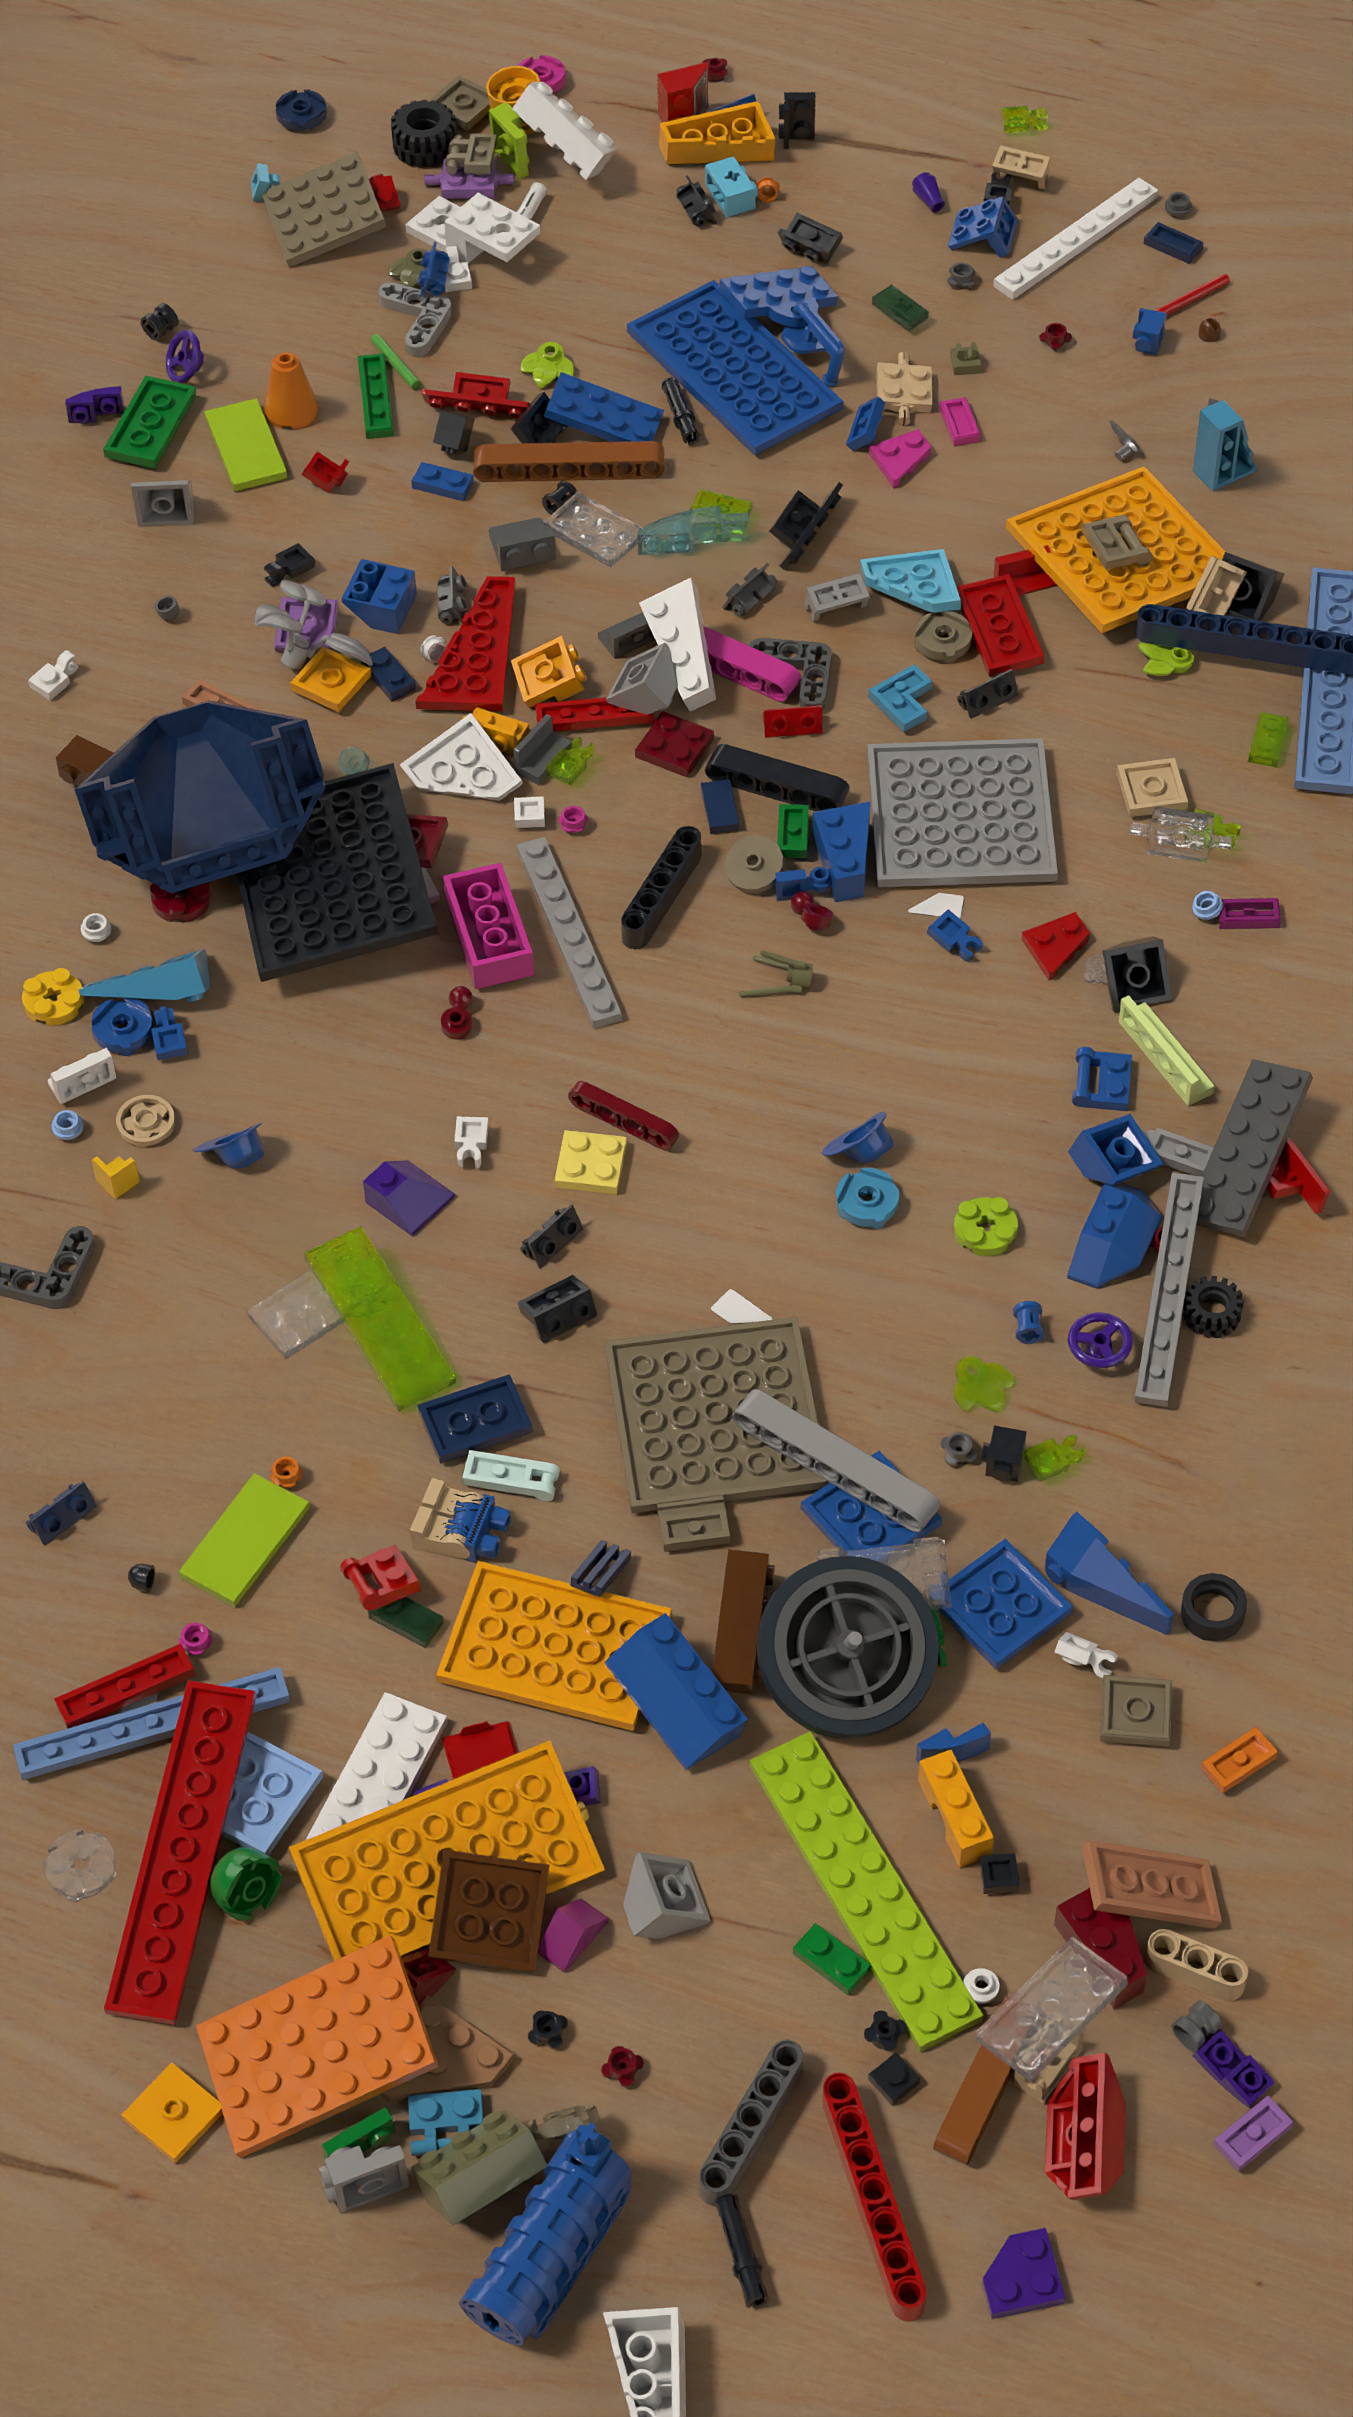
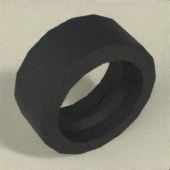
(1211, 1629)

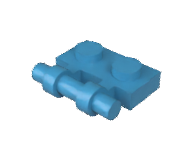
(442, 2114)

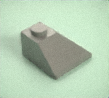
(163, 503)
(645, 682)
(663, 1897)

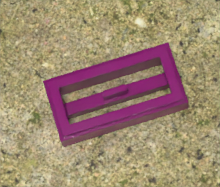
(1249, 917)

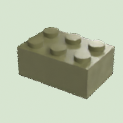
(478, 2166)

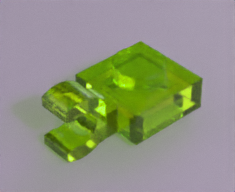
(1020, 119)

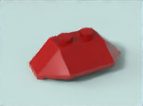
(1086, 2129)

